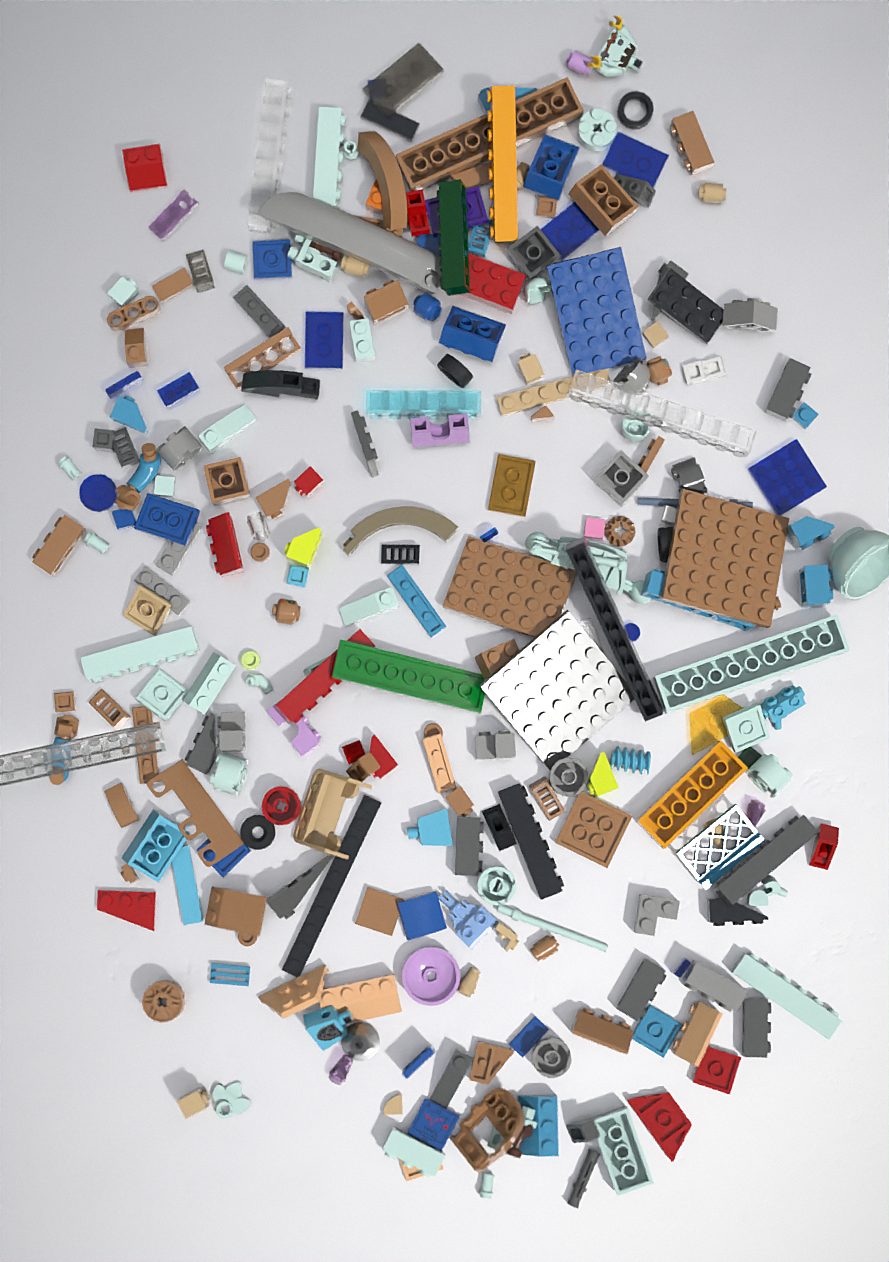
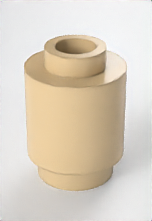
(712, 192)
(354, 266)

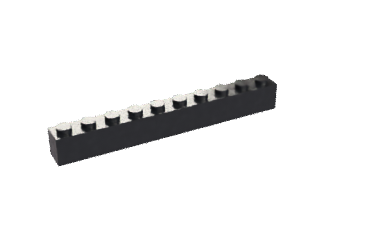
(614, 629)

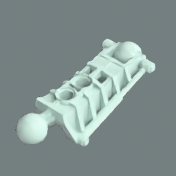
(609, 559)

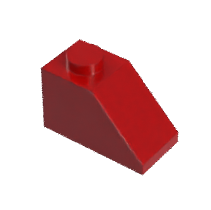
(383, 758)
(824, 846)

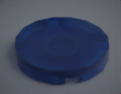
(98, 493)

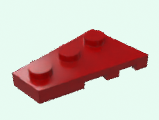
(130, 906)

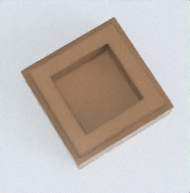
(546, 207)
(64, 701)

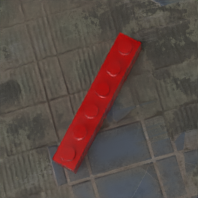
(314, 685)

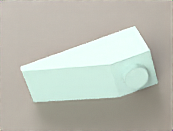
(226, 428)
(369, 606)

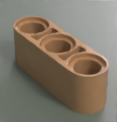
(143, 313)

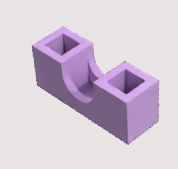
(452, 432)
(305, 740)

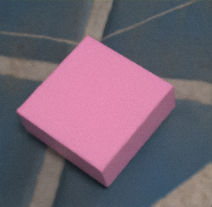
(594, 528)

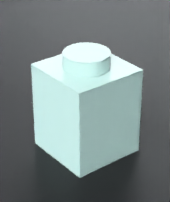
(123, 291)

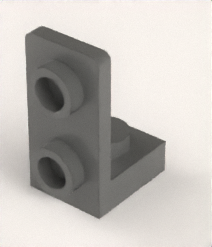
(637, 189)

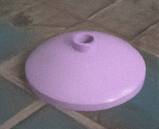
(435, 990)

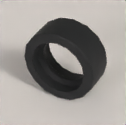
(635, 95)
(455, 370)

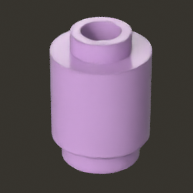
(578, 62)

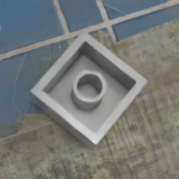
(621, 478)

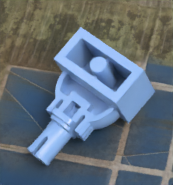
(471, 922)

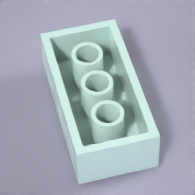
(622, 1151)

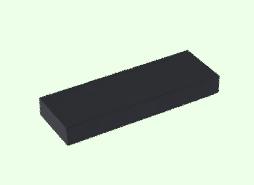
(395, 123)

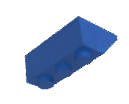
(472, 333)

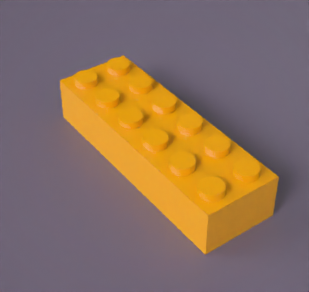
(692, 794)

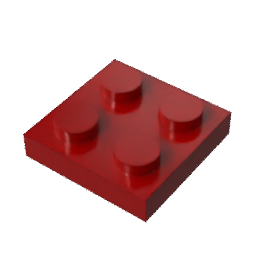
(717, 1070)

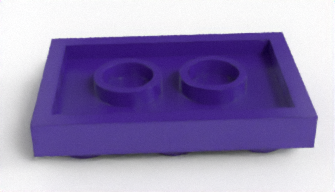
(475, 210)

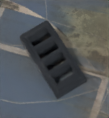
(415, 561)

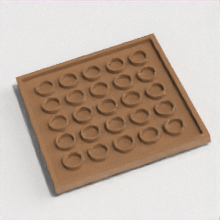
(725, 558)

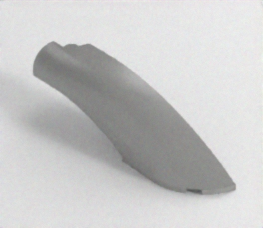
(354, 238)

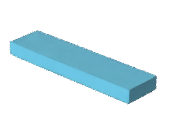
(187, 887)

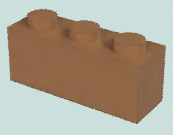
(691, 143)
(58, 545)

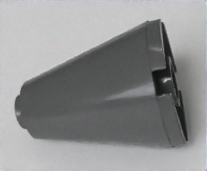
(367, 1035)

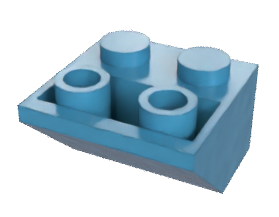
(806, 530)

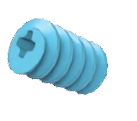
(630, 760)

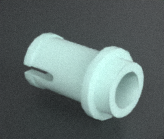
(346, 151)
(66, 464)
(96, 542)
(487, 1186)

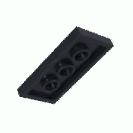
(687, 306)

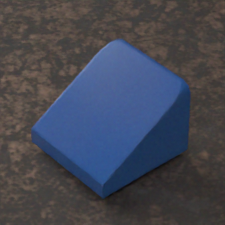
(123, 518)

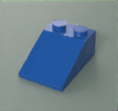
(551, 167)

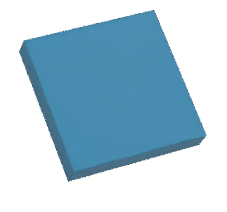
(656, 1031)

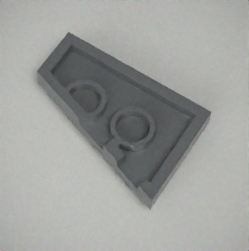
(365, 440)

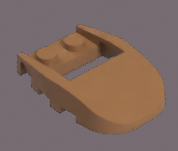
(504, 1114)

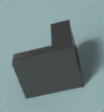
(103, 440)

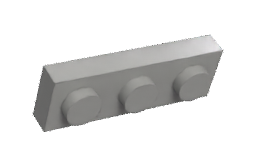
(175, 553)
(160, 587)

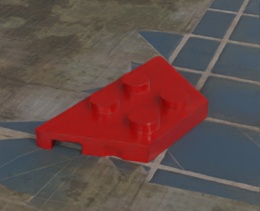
(663, 1120)

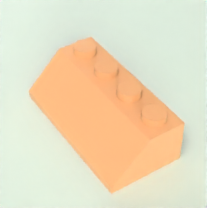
(364, 998)

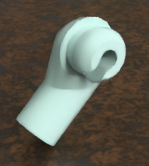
(259, 680)

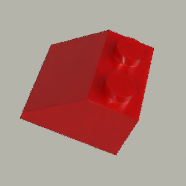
(144, 167)

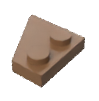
(488, 1061)

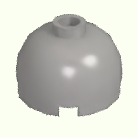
(635, 376)

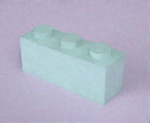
(209, 683)
(413, 1152)

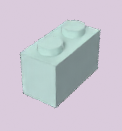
(362, 340)

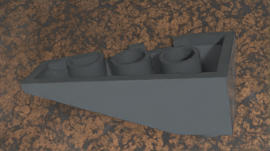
(291, 895)

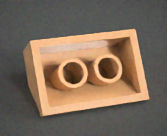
(697, 1033)

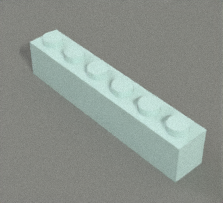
(328, 155)
(140, 653)
(786, 996)

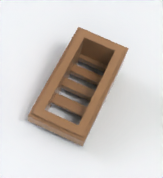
(120, 721)
(363, 767)
(537, 785)

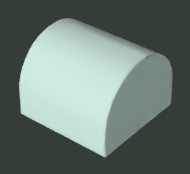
(235, 262)
(757, 898)

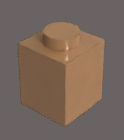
(460, 802)

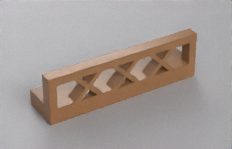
(259, 351)

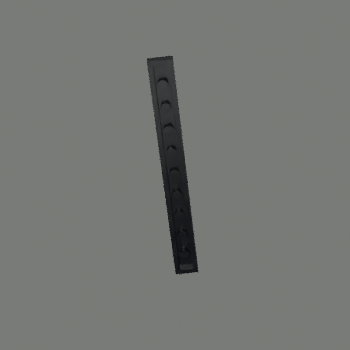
(331, 886)

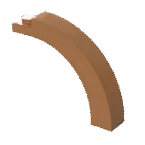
(389, 178)

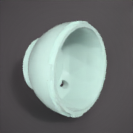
(860, 562)

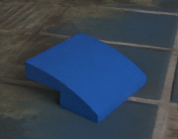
(421, 915)

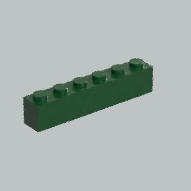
(454, 237)

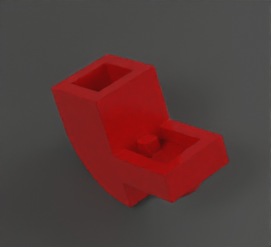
(417, 213)

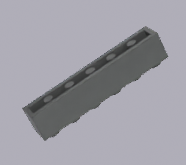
(766, 860)

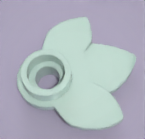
(232, 1098)

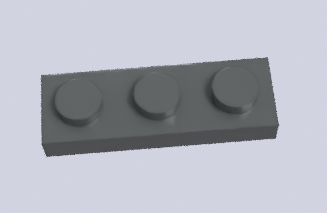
(259, 311)

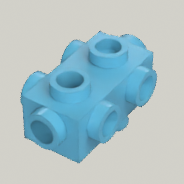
(782, 704)

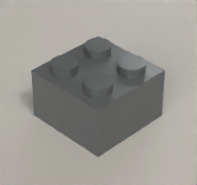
(533, 253)

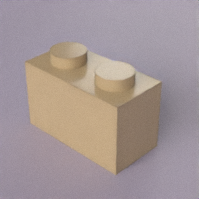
(194, 1102)

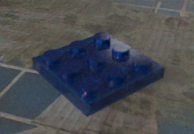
(787, 477)

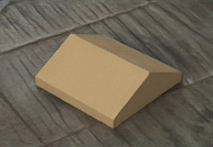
(147, 610)

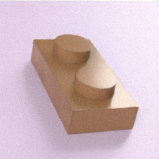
(654, 447)

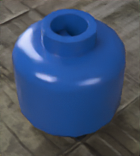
(427, 307)

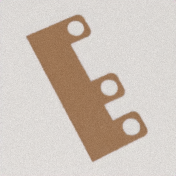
(204, 811)

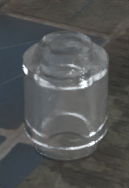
(258, 526)

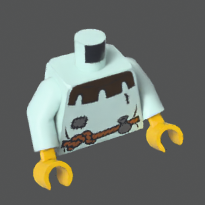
(617, 52)

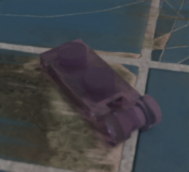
(173, 215)

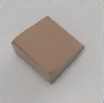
(543, 414)

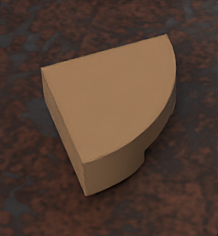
(354, 311)

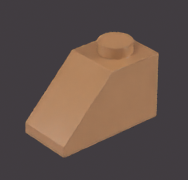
(135, 348)
(275, 499)

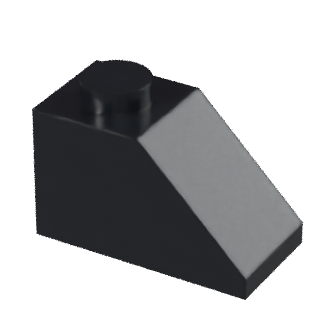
(499, 827)

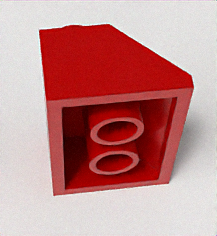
(224, 545)

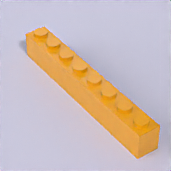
(503, 163)

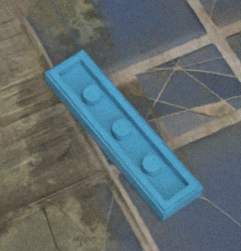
(416, 601)

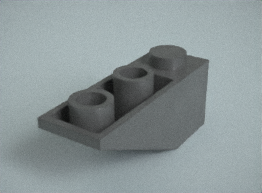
(204, 751)

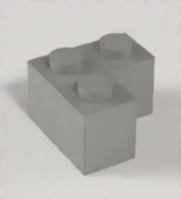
(750, 314)
(232, 733)
(495, 746)
(650, 909)

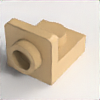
(504, 932)

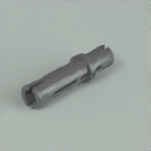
(583, 1178)

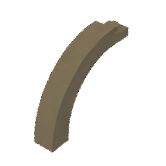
(397, 516)

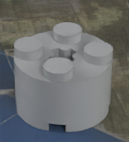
(179, 448)
(579, 777)
(556, 1067)

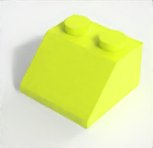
(303, 548)
(601, 777)

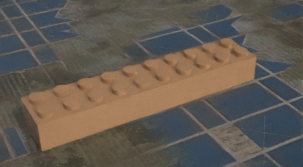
(469, 143)

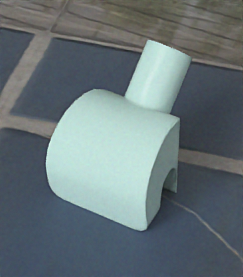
(772, 887)

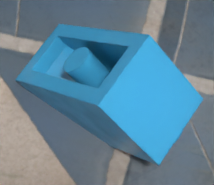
(128, 414)

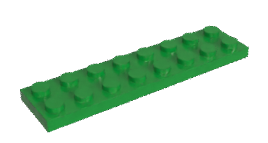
(408, 676)

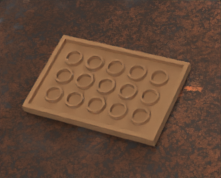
(508, 588)

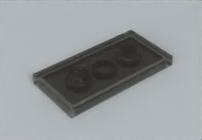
(403, 80)

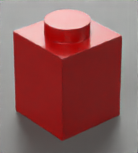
(308, 482)

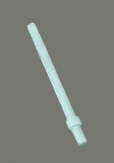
(517, 915)

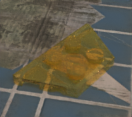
(708, 723)

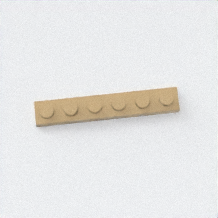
(539, 395)

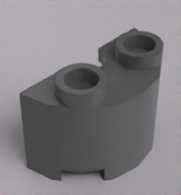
(689, 476)

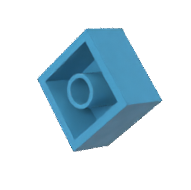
(815, 586)

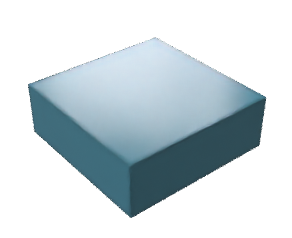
(297, 576)

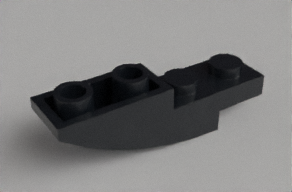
(280, 382)

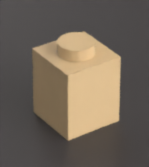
(530, 368)

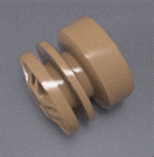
(175, 1001)

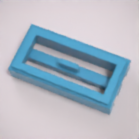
(213, 973)

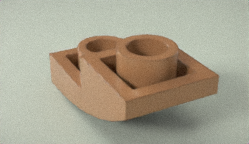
(121, 805)

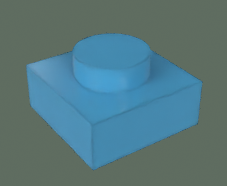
(805, 415)

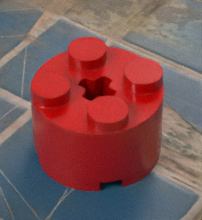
(272, 800)

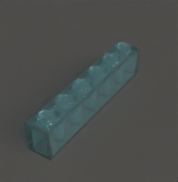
(422, 403)

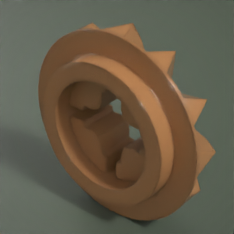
(626, 524)

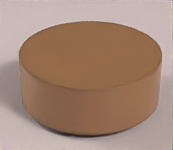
(260, 552)
(432, 729)
(247, 939)

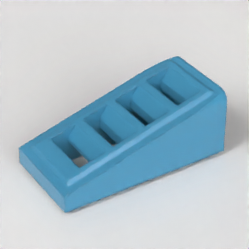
(476, 250)

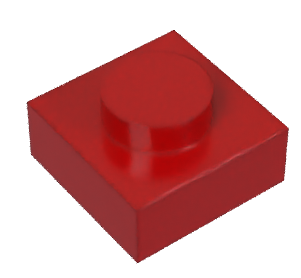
(353, 751)

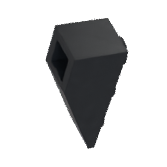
(720, 913)

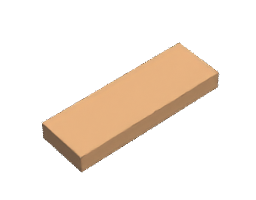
(439, 763)

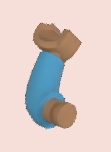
(148, 468)
(66, 728)

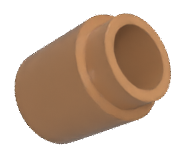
(545, 948)

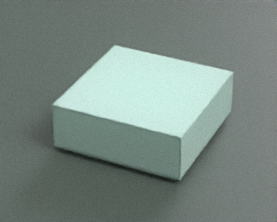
(164, 486)

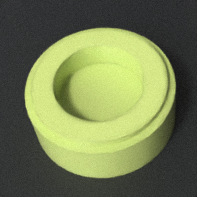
(250, 660)

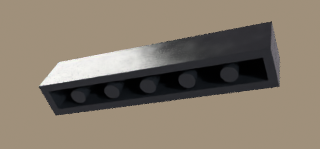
(530, 842)

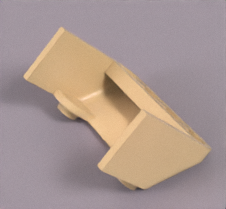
(322, 811)

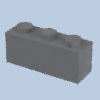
(788, 390)
(468, 846)
(641, 990)
(756, 1027)

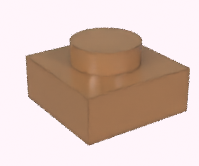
(129, 874)

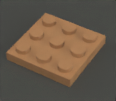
(593, 829)

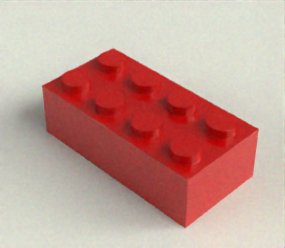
(494, 284)

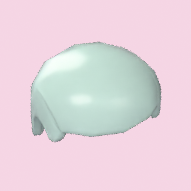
(536, 289)
(634, 430)

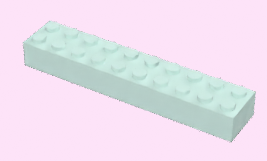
(751, 664)

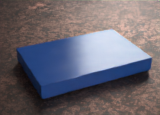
(167, 519)

